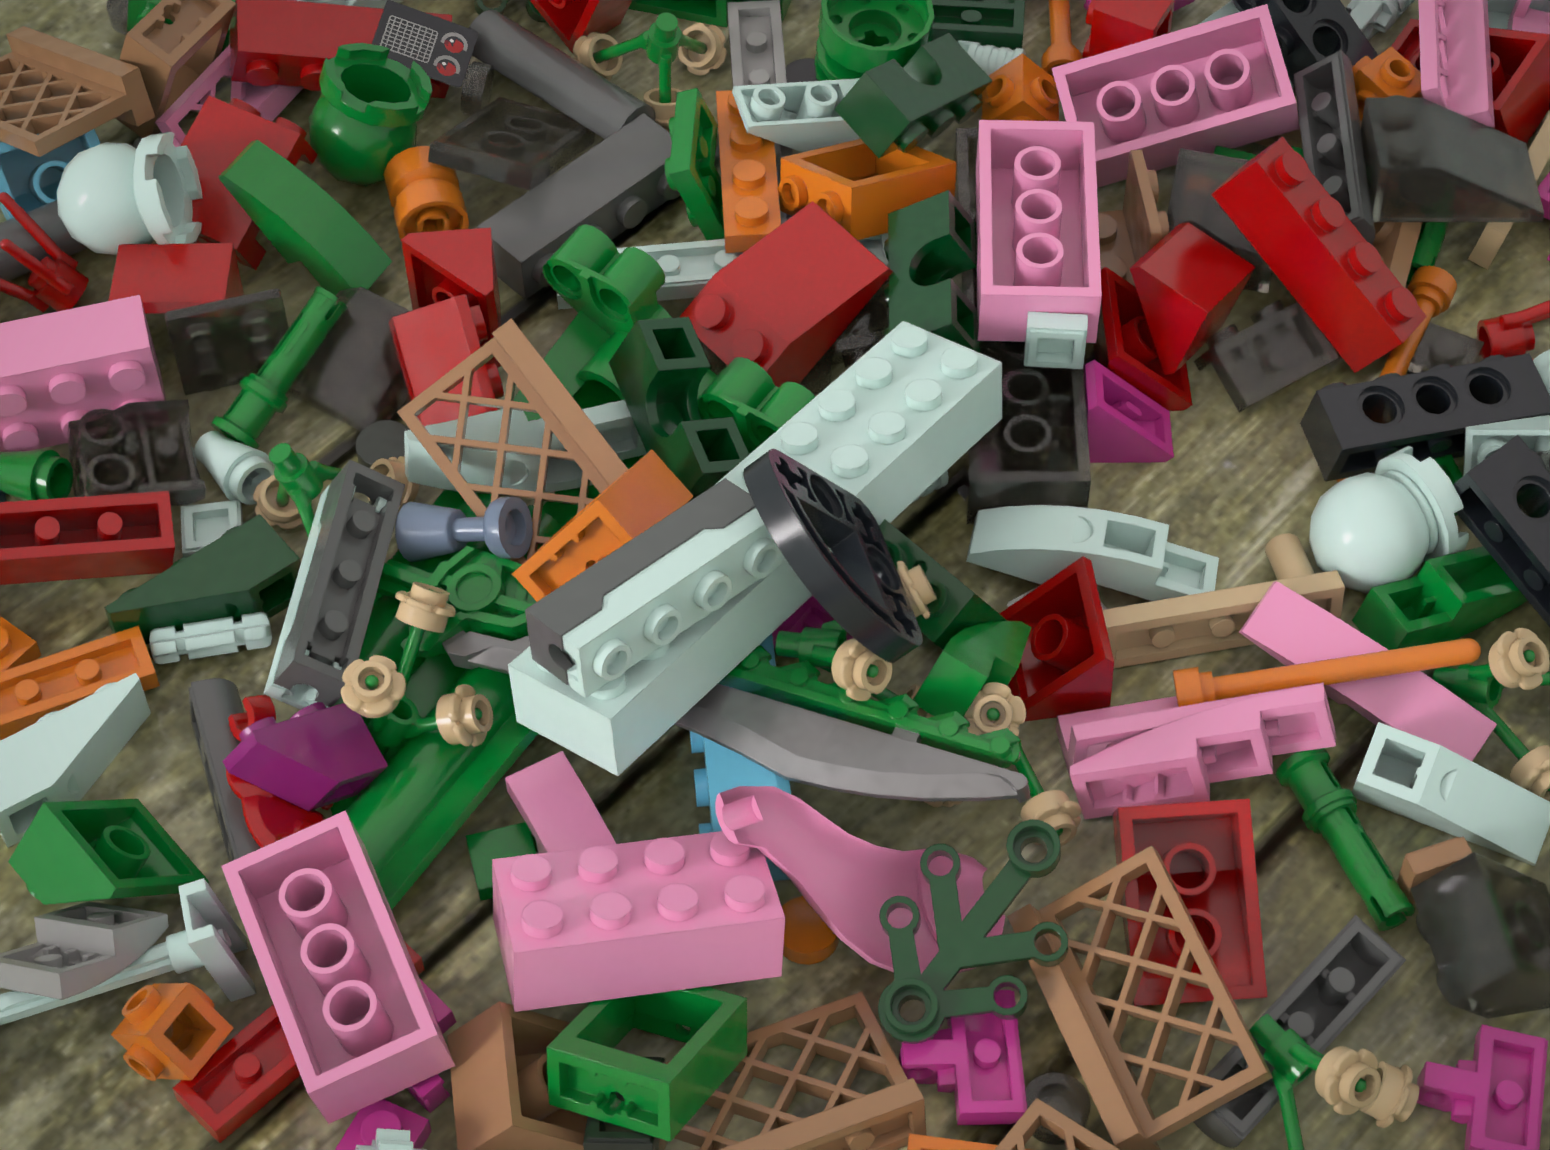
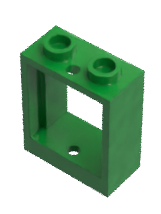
(657, 1096)

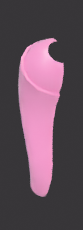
(843, 874)

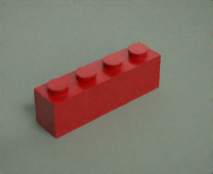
(291, 39)
(1319, 255)
(85, 537)

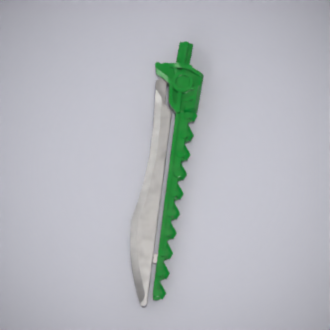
(778, 736)

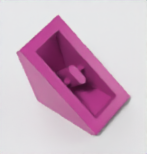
(1123, 421)

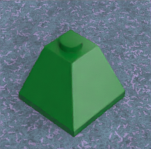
(99, 853)

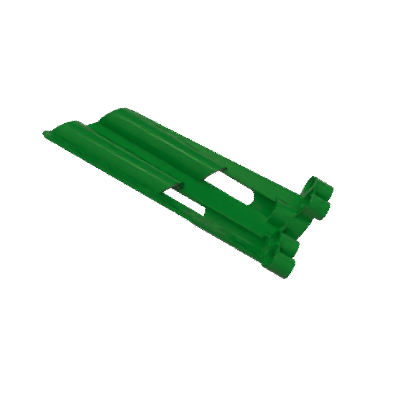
(438, 785)

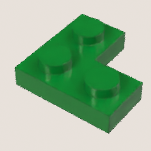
(692, 163)

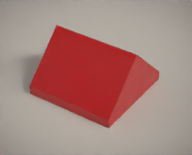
(453, 265)
(176, 275)
(1187, 291)
(1128, 348)
(1068, 650)

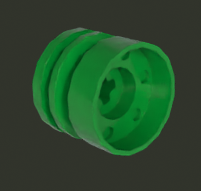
(869, 33)

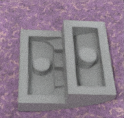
(80, 949)

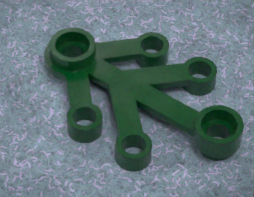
(965, 942)

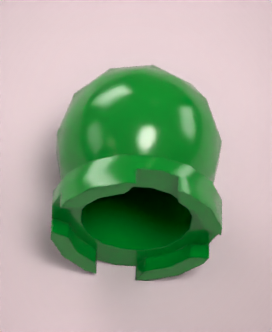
(366, 112)

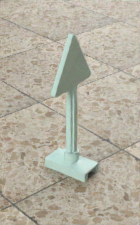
(207, 941)

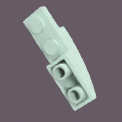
(520, 470)
(1123, 548)

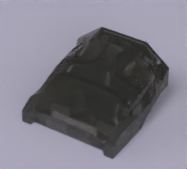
(357, 365)
(136, 452)

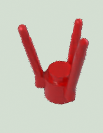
(55, 281)
(1512, 332)

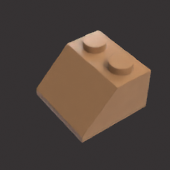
(504, 1084)

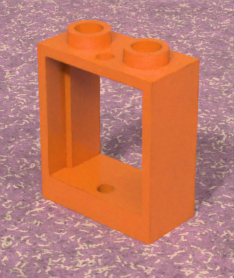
(861, 187)
(609, 521)

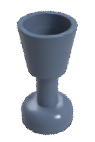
(435, 531)

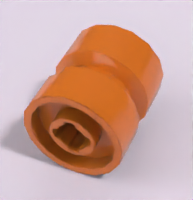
(424, 194)

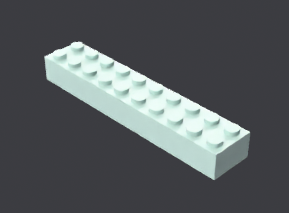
(875, 432)

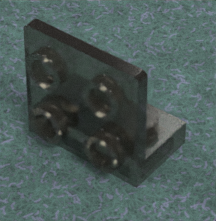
(225, 338)

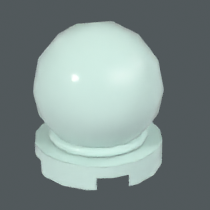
(130, 194)
(1386, 522)

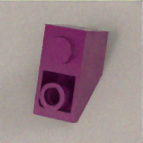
(309, 758)

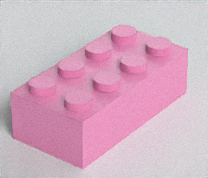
(1183, 91)
(1036, 225)
(72, 364)
(635, 919)
(337, 967)

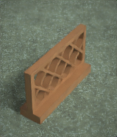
(63, 92)
(546, 397)
(1096, 1041)
(849, 1119)

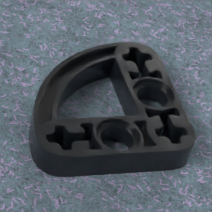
(854, 580)

